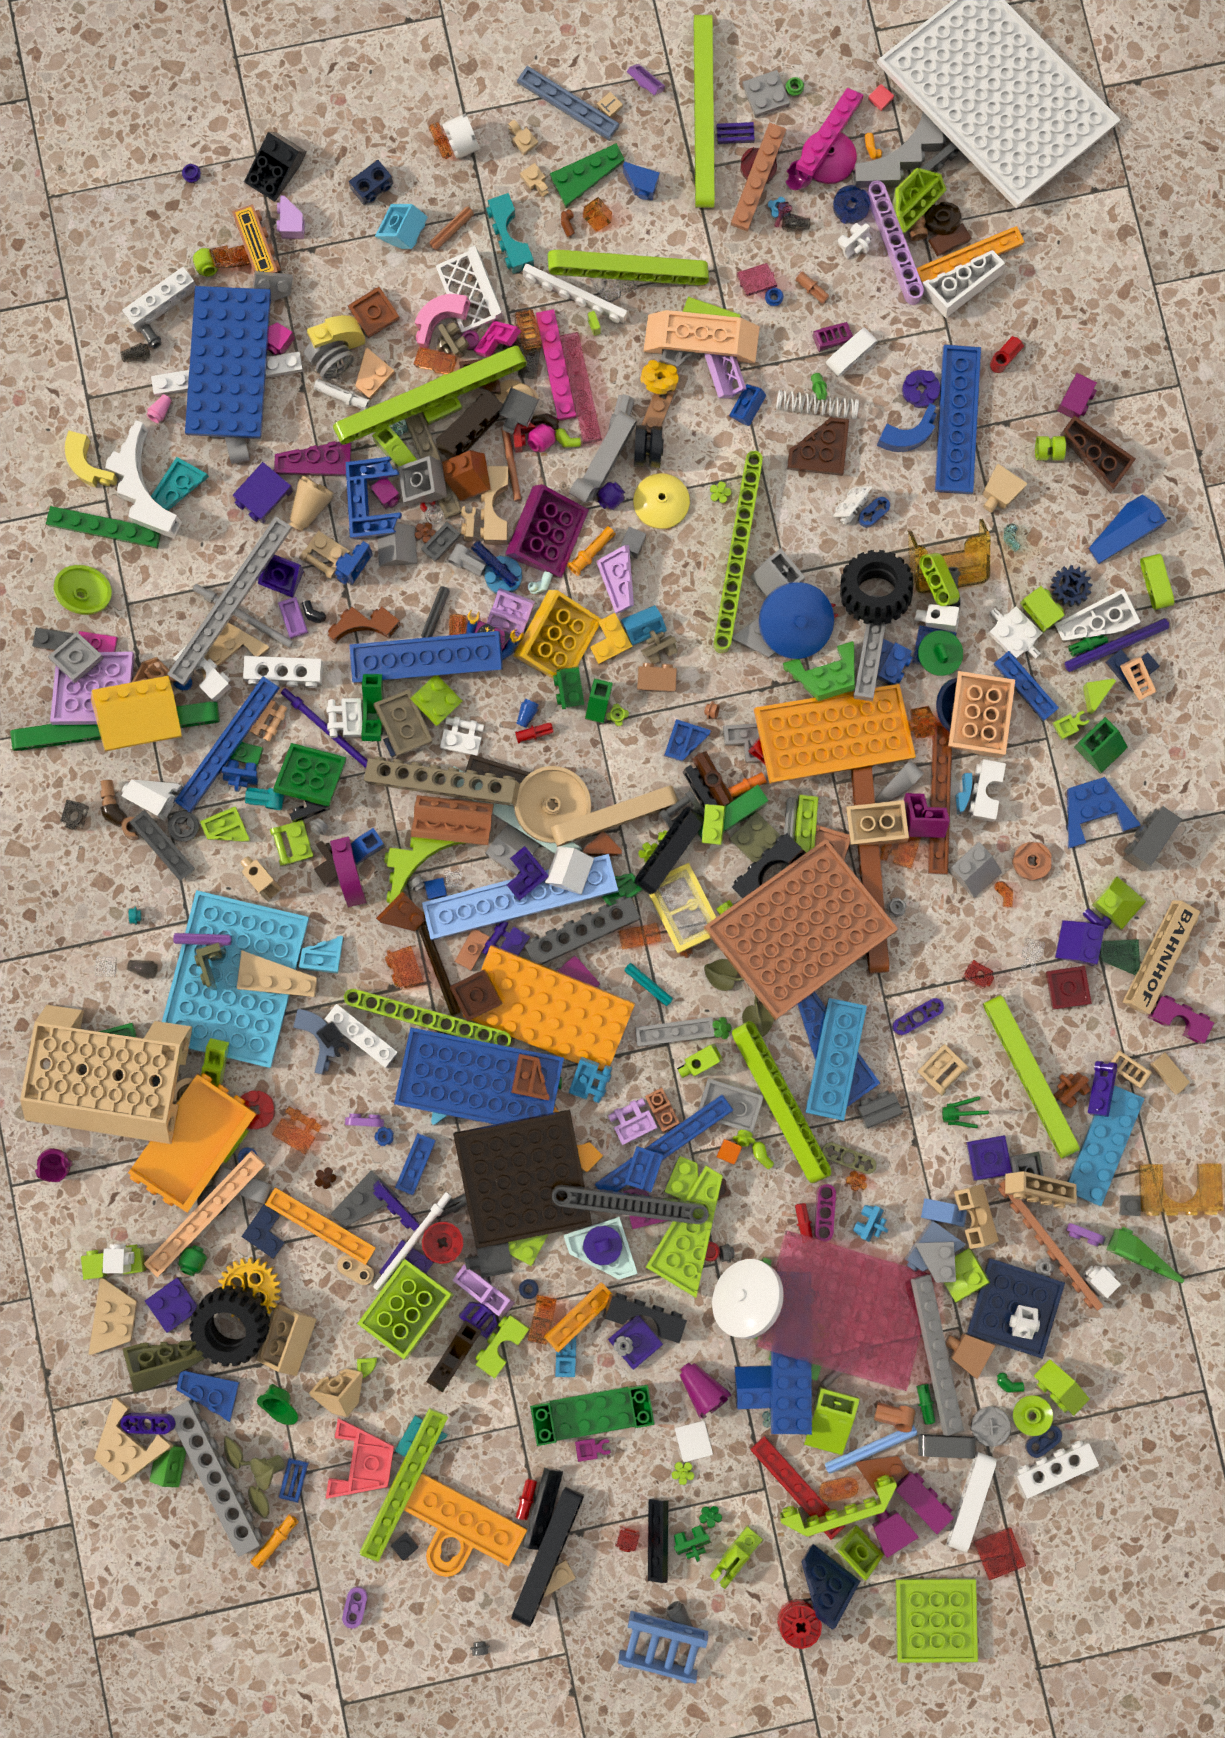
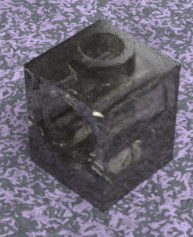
(70, 807)

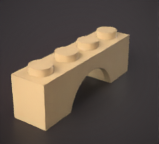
(495, 529)

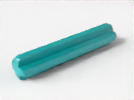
(648, 984)

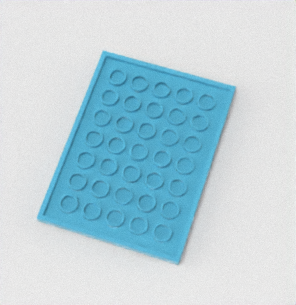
(242, 1017)

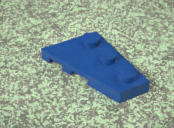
(210, 1391)

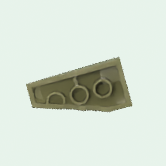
(154, 1364)

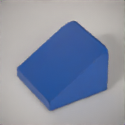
(435, 888)

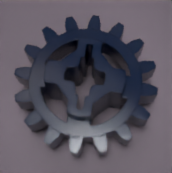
(1073, 593)

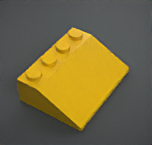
(557, 634)
(136, 713)

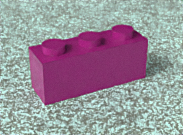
(924, 1501)

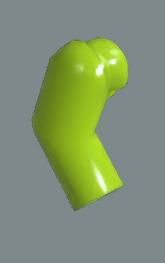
(567, 442)
(760, 1154)

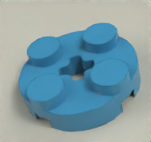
(494, 582)

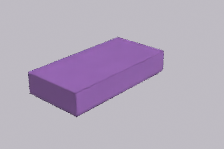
(293, 617)

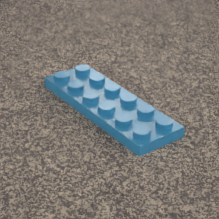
(836, 1059)
(1105, 1146)

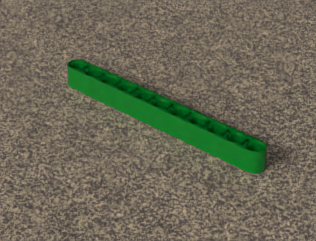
(56, 735)

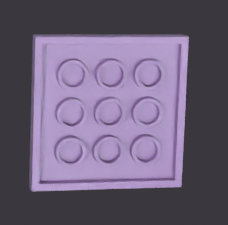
(73, 700)

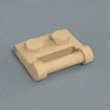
(327, 549)
(938, 1064)

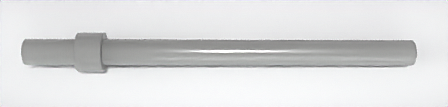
(211, 596)

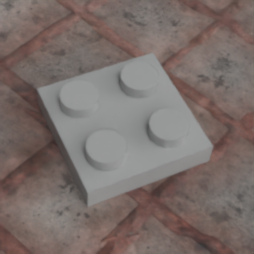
(766, 93)
(75, 657)

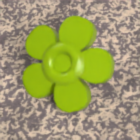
(720, 492)
(648, 850)
(683, 1472)

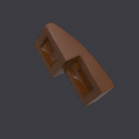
(947, 242)

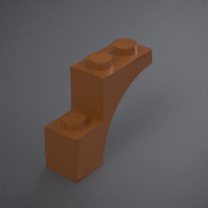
(352, 621)

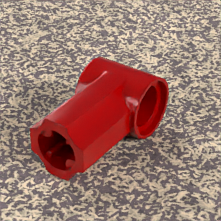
(1006, 354)

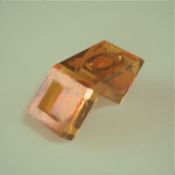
(542, 1319)

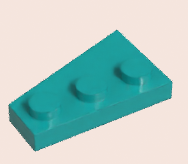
(177, 483)

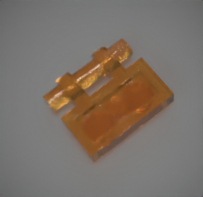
(904, 854)
(293, 1135)

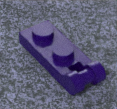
(1102, 1089)

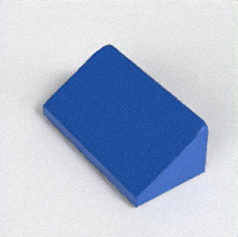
(748, 405)

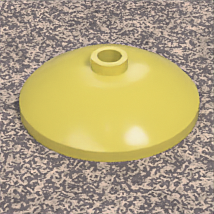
(657, 512)

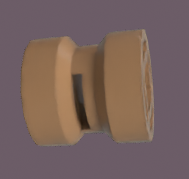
(918, 230)

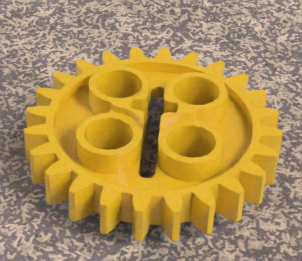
(267, 1285)

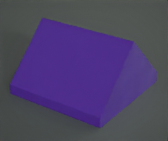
(281, 575)

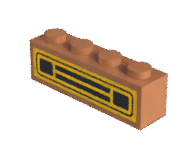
(255, 239)

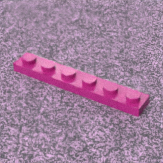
(829, 132)
(556, 365)

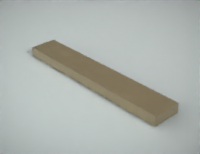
(426, 447)

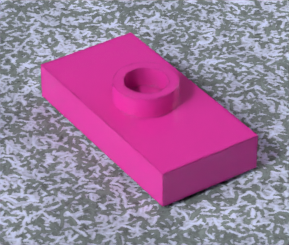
(100, 642)

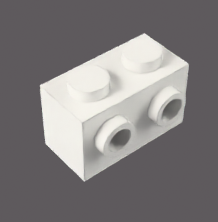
(117, 1258)
(1101, 1280)

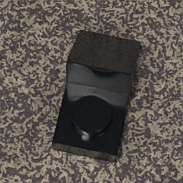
(312, 809)

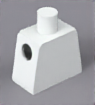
(947, 617)

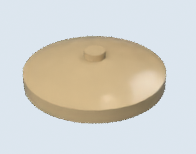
(550, 798)

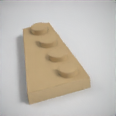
(270, 977)

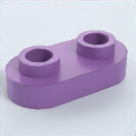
(356, 1120)
(1078, 1232)
(354, 1606)

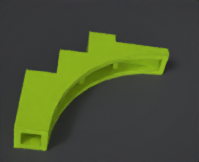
(407, 861)

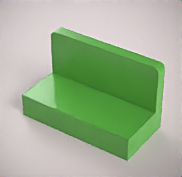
(168, 1468)

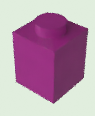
(385, 493)

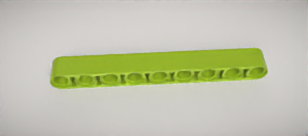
(627, 267)
(438, 1018)
(1031, 1077)
(781, 1102)

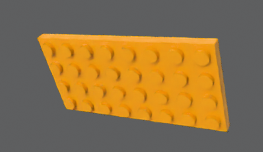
(833, 734)
(554, 1009)

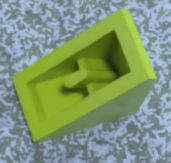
(1095, 693)

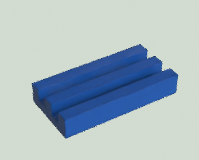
(298, 1463)

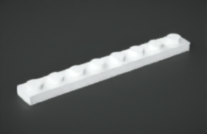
(178, 381)

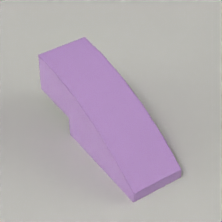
(483, 1291)

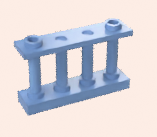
(663, 1628)

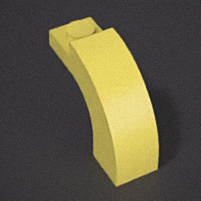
(337, 328)
(76, 455)

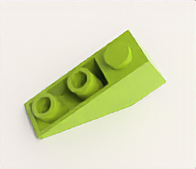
(393, 446)

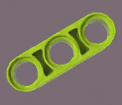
(933, 572)
(1157, 581)

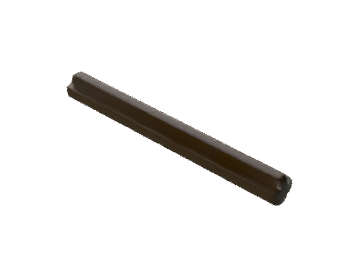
(439, 970)

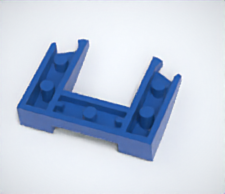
(357, 475)

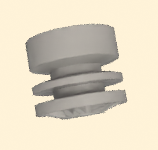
(329, 359)

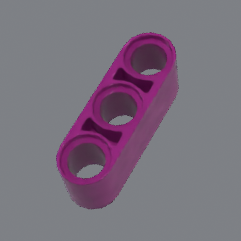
(825, 1222)

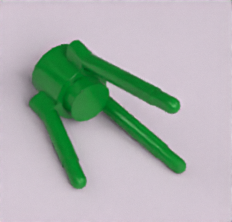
(951, 1114)

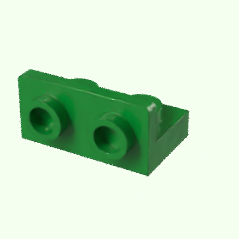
(569, 687)

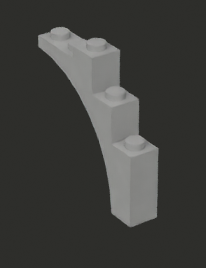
(907, 157)

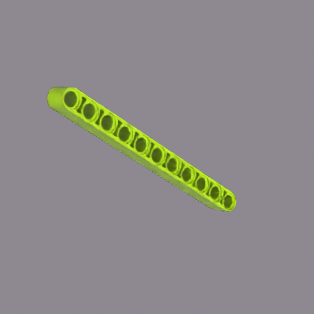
(703, 111)
(429, 395)
(741, 543)

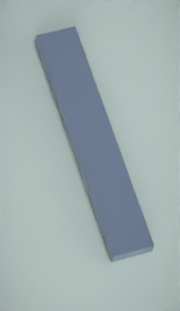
(568, 103)

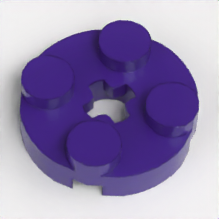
(923, 378)

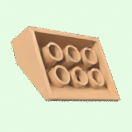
(981, 714)

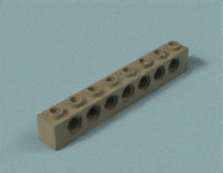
(506, 796)

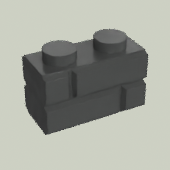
(879, 1110)

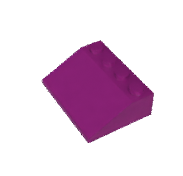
(547, 531)

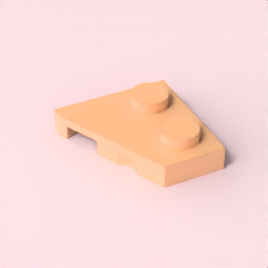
(372, 374)

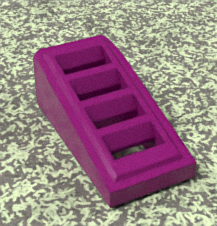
(821, 346)

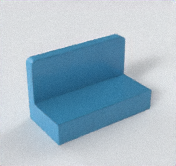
(641, 623)

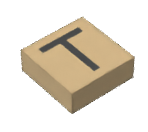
(609, 105)

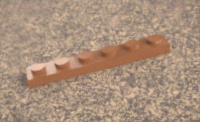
(758, 177)

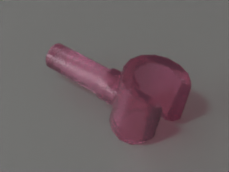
(783, 208)

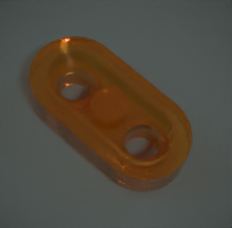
(838, 1490)

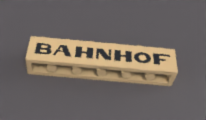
(1161, 957)

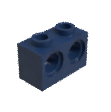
(367, 179)

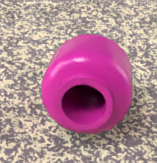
(541, 438)

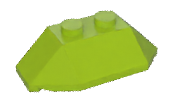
(916, 196)

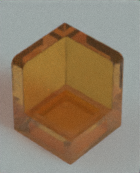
(597, 214)

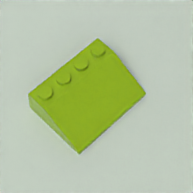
(405, 1309)

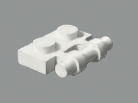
(351, 717)
(461, 742)

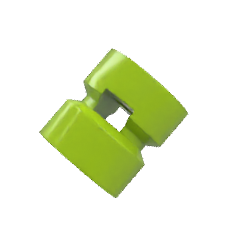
(1056, 447)

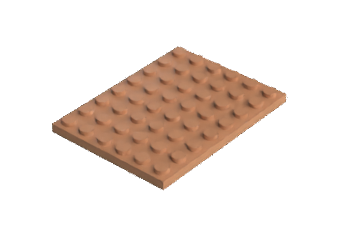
(800, 929)

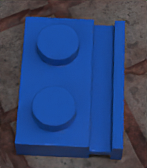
(643, 1169)

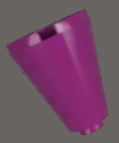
(703, 1390)

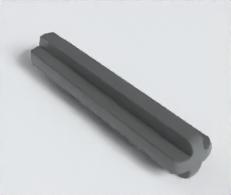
(435, 612)

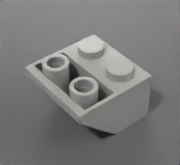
(776, 572)

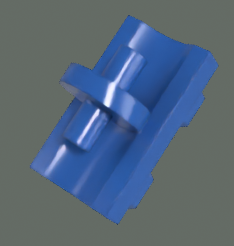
(240, 777)

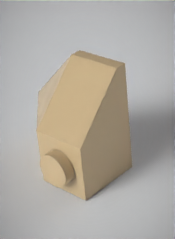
(339, 1393)

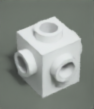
(1025, 1322)

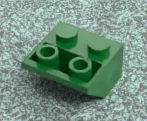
(1102, 745)

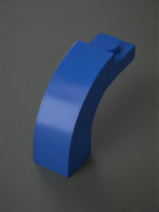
(907, 440)

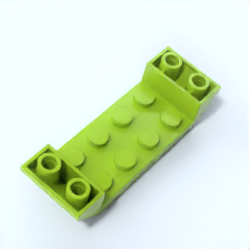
(792, 1518)

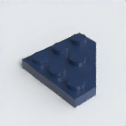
(828, 1585)

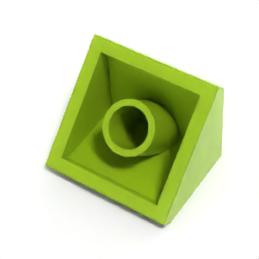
(859, 1552)

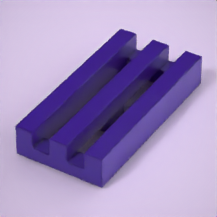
(732, 129)

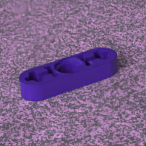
(908, 1028)
(154, 1418)

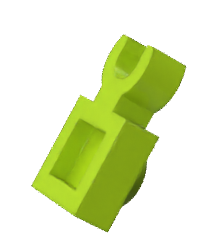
(1068, 725)

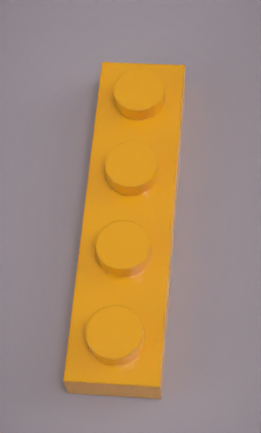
(578, 1317)

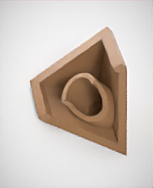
(152, 669)

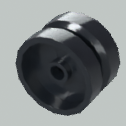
(649, 446)

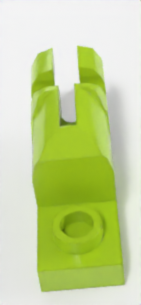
(736, 1556)

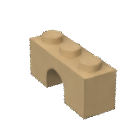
(982, 1229)

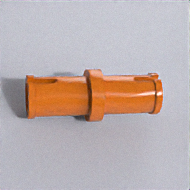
(746, 785)

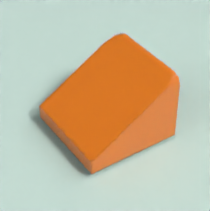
(729, 1151)

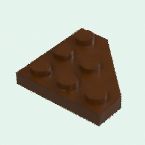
(822, 449)

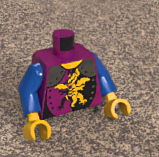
(508, 641)

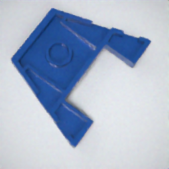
(1092, 802)

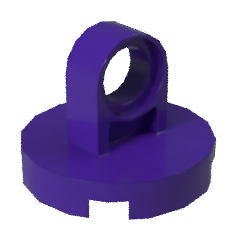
(602, 1245)

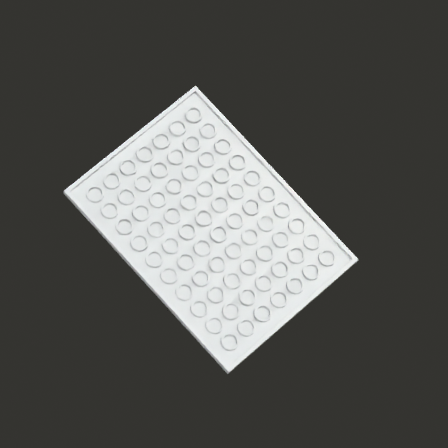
(999, 94)

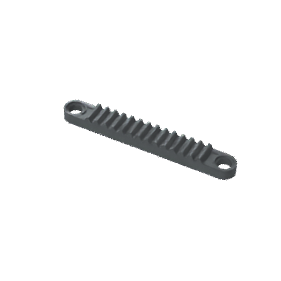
(629, 1204)

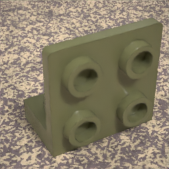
(211, 952)

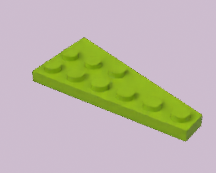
(684, 1245)

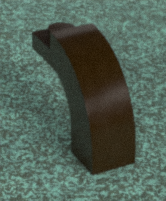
(454, 1356)

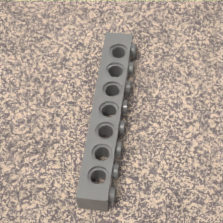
(240, 1543)

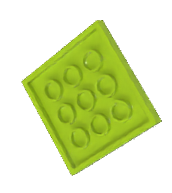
(936, 1620)

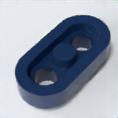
(1044, 1443)

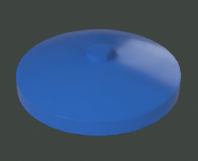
(796, 620)

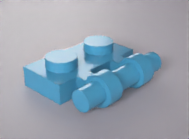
(584, 1077)

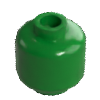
(192, 1260)

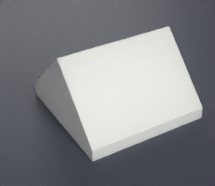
(569, 869)

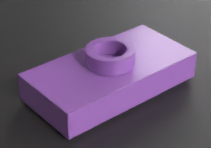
(646, 79)

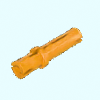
(280, 1534)

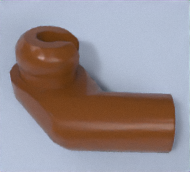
(565, 223)

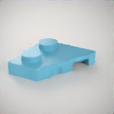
(323, 956)

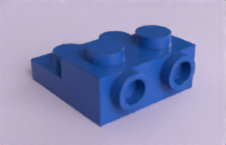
(350, 566)
(892, 662)

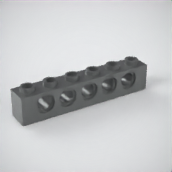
(593, 933)

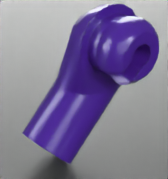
(1095, 919)

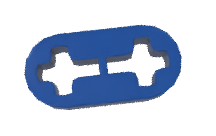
(877, 515)

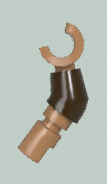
(112, 812)

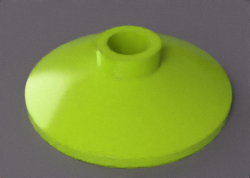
(1043, 1413)

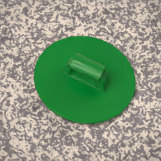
(940, 653)

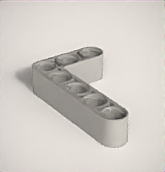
(604, 460)

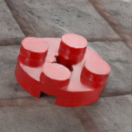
(266, 1108)

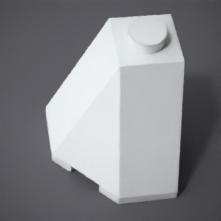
(152, 796)

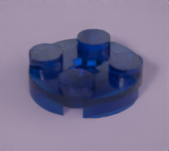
(855, 195)

